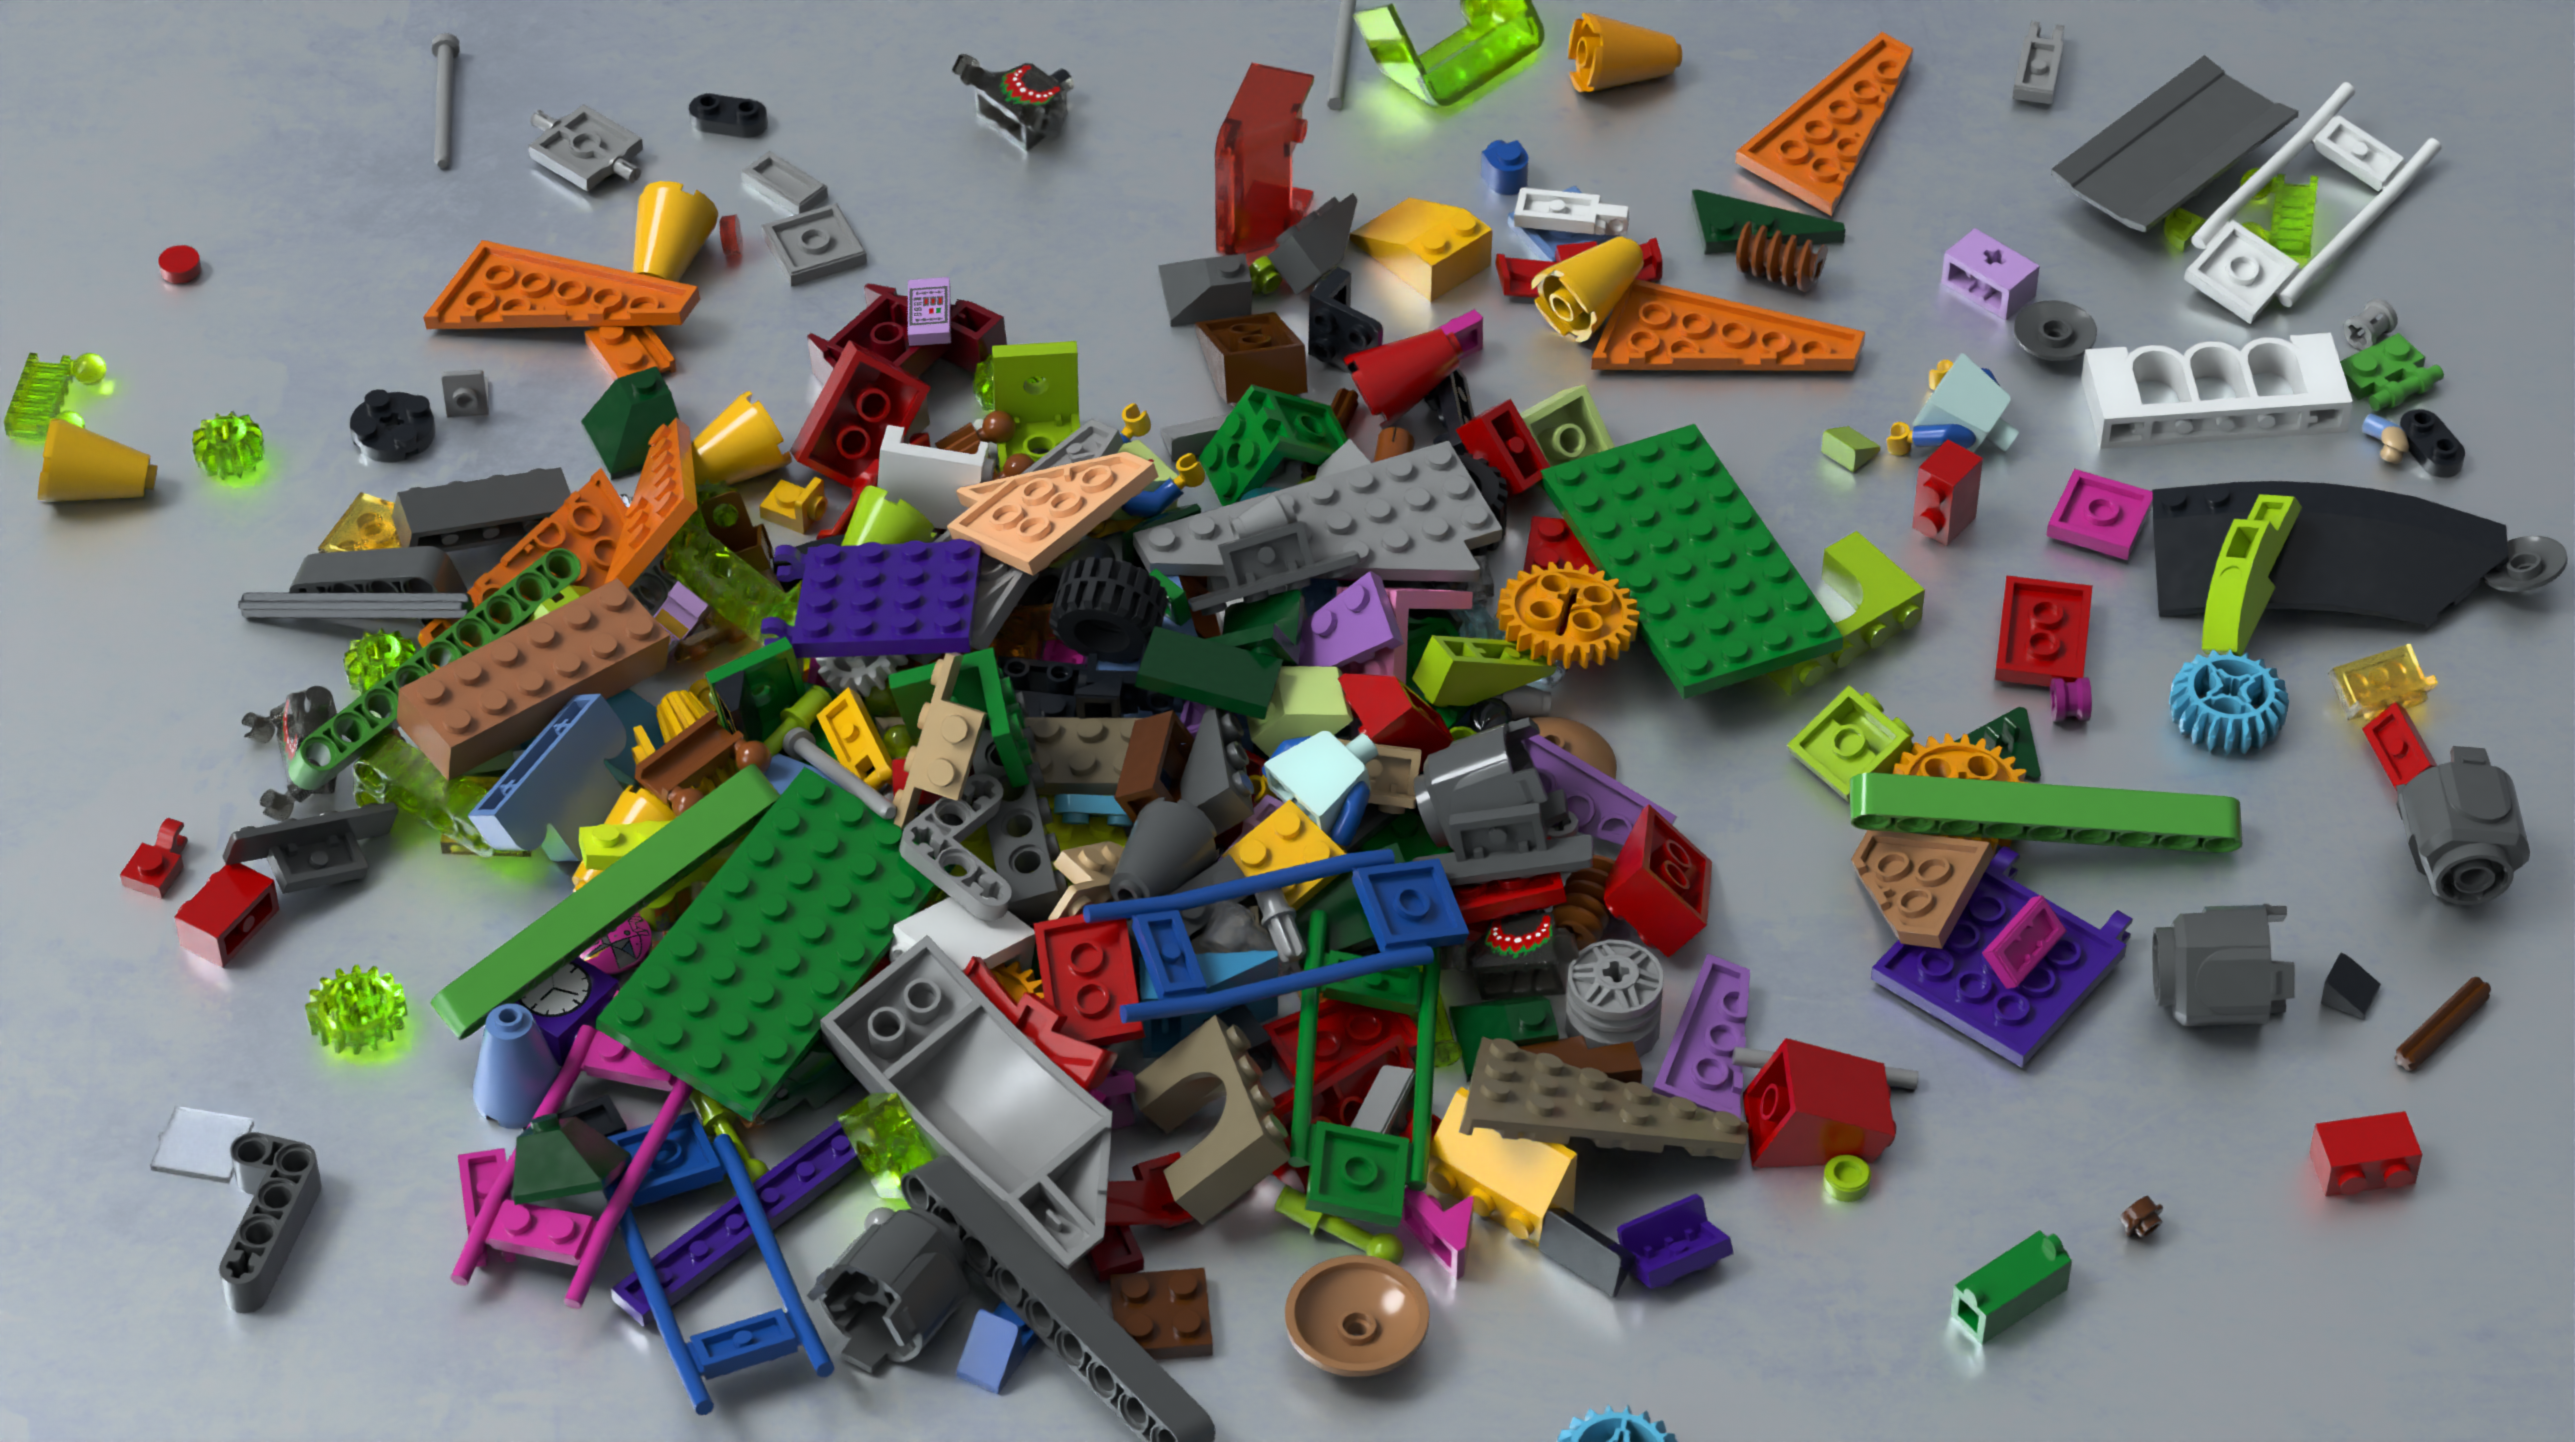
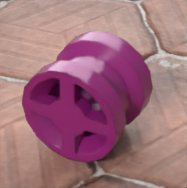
(2070, 699)

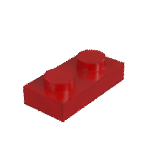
(2398, 745)

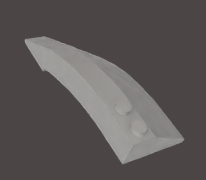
(981, 1095)

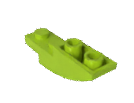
(2241, 574)

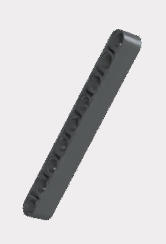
(1057, 1307)

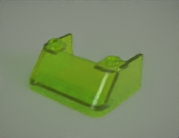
(1491, 42)

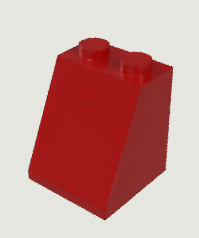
(1816, 1107)

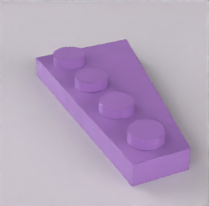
(1350, 626)
(1599, 802)
(1705, 1039)

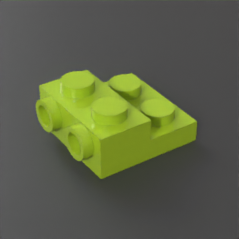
(1850, 740)

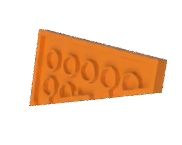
(1825, 133)
(535, 289)
(1693, 331)
(660, 502)
(585, 525)

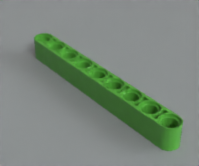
(475, 628)
(2045, 812)
(606, 901)

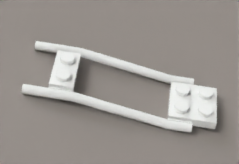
(2249, 272)

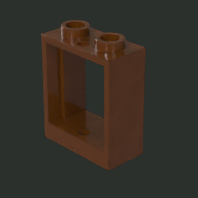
(1153, 746)

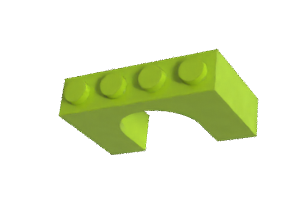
(1883, 601)

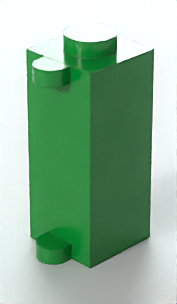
(2011, 1286)

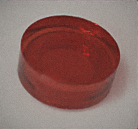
(731, 235)

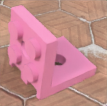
(1393, 661)

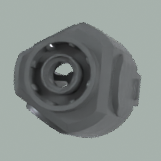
(1484, 774)
(2464, 827)
(2220, 966)
(894, 1287)

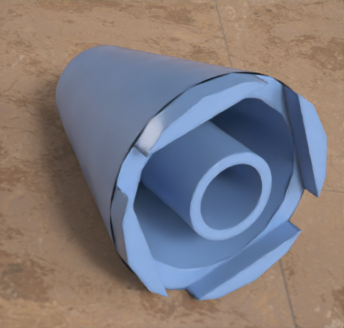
(512, 1067)

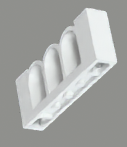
(2306, 361)

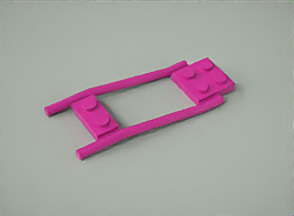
(560, 1233)

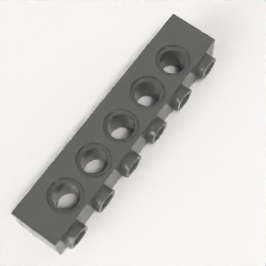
(1022, 814)

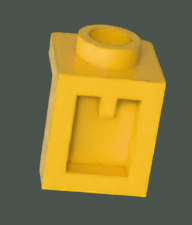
(794, 505)

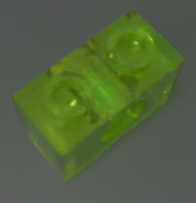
(884, 1140)

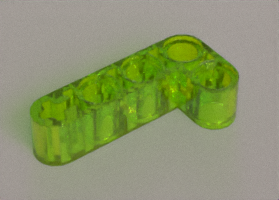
(697, 556)
(404, 775)

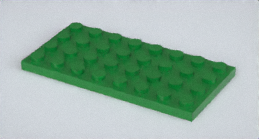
(1696, 557)
(771, 946)

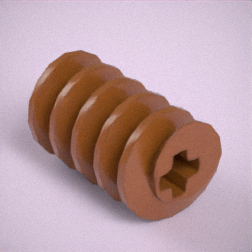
(1779, 259)
(1585, 907)

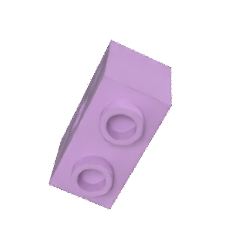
(1990, 274)

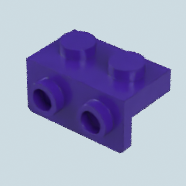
(1673, 1242)

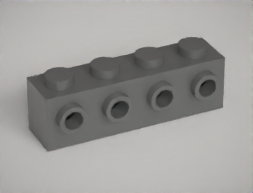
(478, 510)

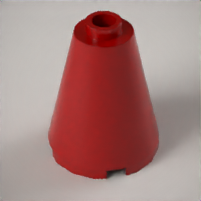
(1403, 372)

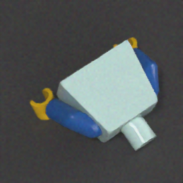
(1961, 409)
(1322, 780)

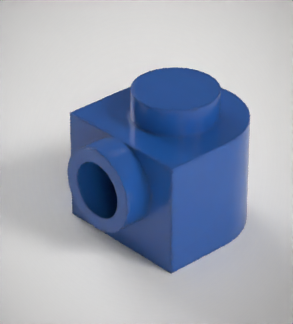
(1505, 167)

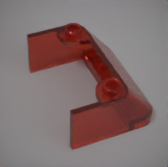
(1255, 161)

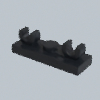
(1453, 408)

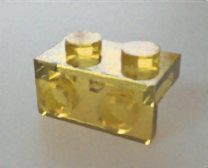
(2378, 681)

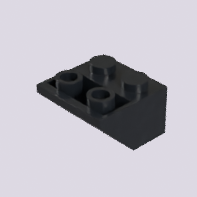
(1046, 685)

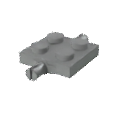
(585, 147)

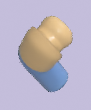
(2390, 434)

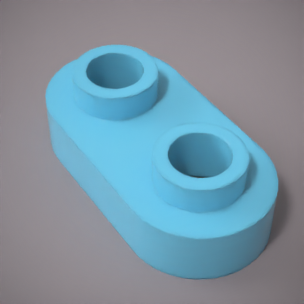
(1079, 807)

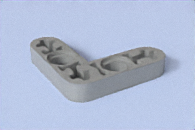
(946, 848)

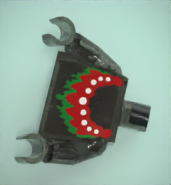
(1020, 101)
(295, 721)
(1517, 956)

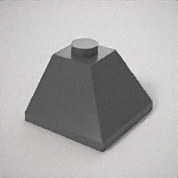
(1206, 289)

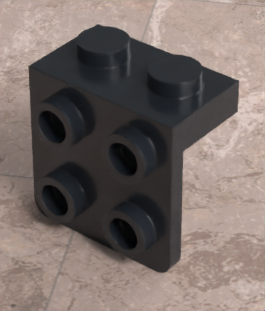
(1335, 326)

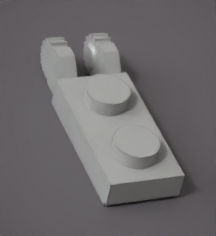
(2039, 65)

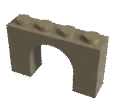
(1246, 1139)

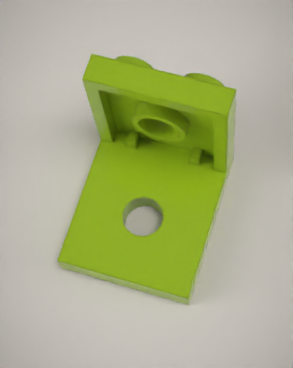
(1044, 410)

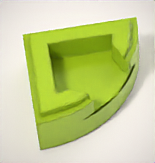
(2181, 226)

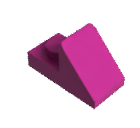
(1439, 1231)

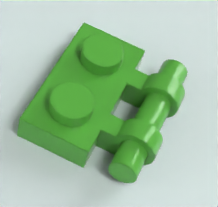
(2382, 365)

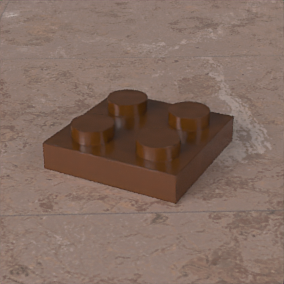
(1164, 1311)

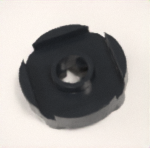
(382, 408)

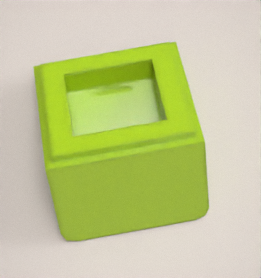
(1848, 447)

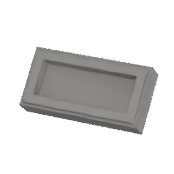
(784, 183)

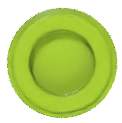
(1847, 1178)

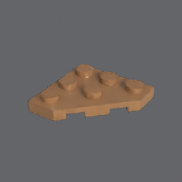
(1920, 881)

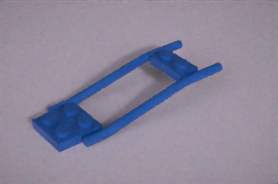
(1404, 903)
(691, 1163)

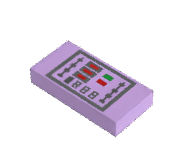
(929, 311)

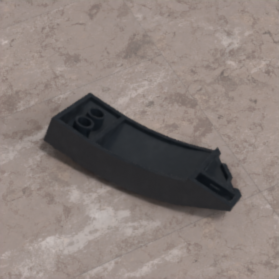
(2344, 553)

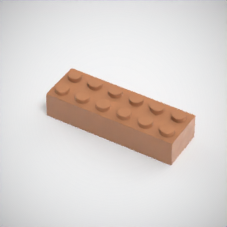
(527, 676)

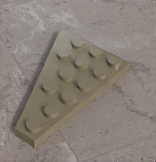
(1550, 1101)

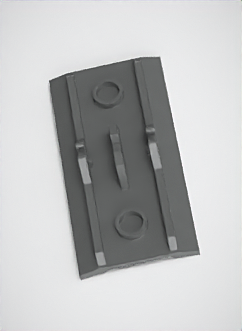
(2171, 145)

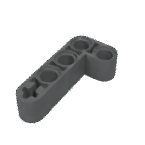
(380, 571)
(284, 1188)

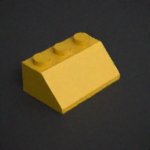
(1507, 1177)

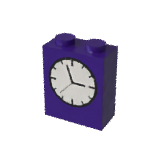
(567, 1002)

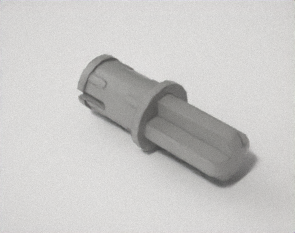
(1280, 921)

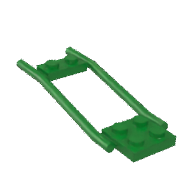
(1351, 1168)

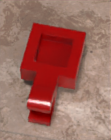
(157, 866)

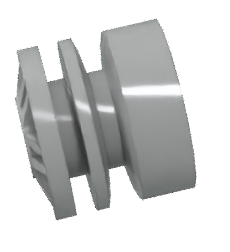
(1615, 995)

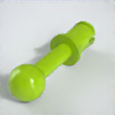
(801, 714)
(718, 1120)
(1382, 1245)

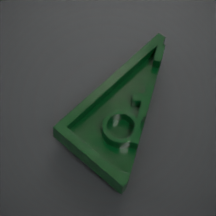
(1724, 217)

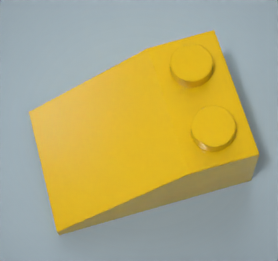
(1427, 245)

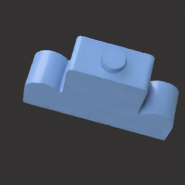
(557, 783)

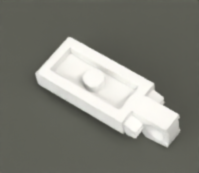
(1569, 212)

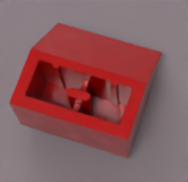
(1395, 714)

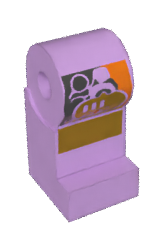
(681, 615)

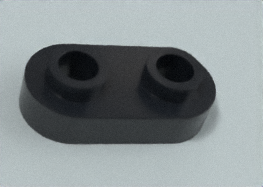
(728, 115)
(2432, 443)

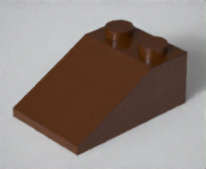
(1254, 352)

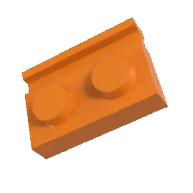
(628, 349)

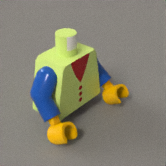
(1166, 489)

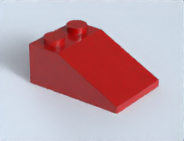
(1660, 884)

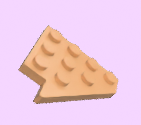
(1046, 511)

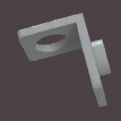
(465, 393)

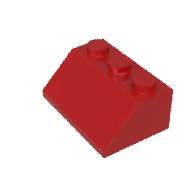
(853, 414)

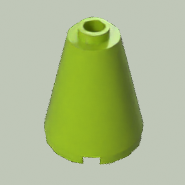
(886, 521)

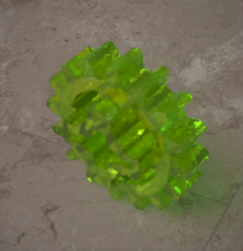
(356, 1009)

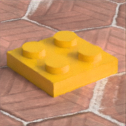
(1282, 842)

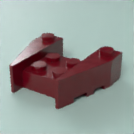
(885, 332)

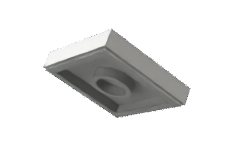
(814, 244)

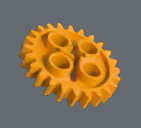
(1597, 624)
(1960, 761)

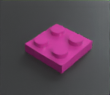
(2100, 514)

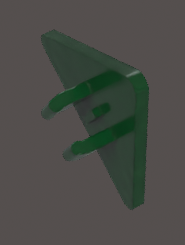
(2015, 737)

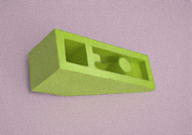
(1475, 669)

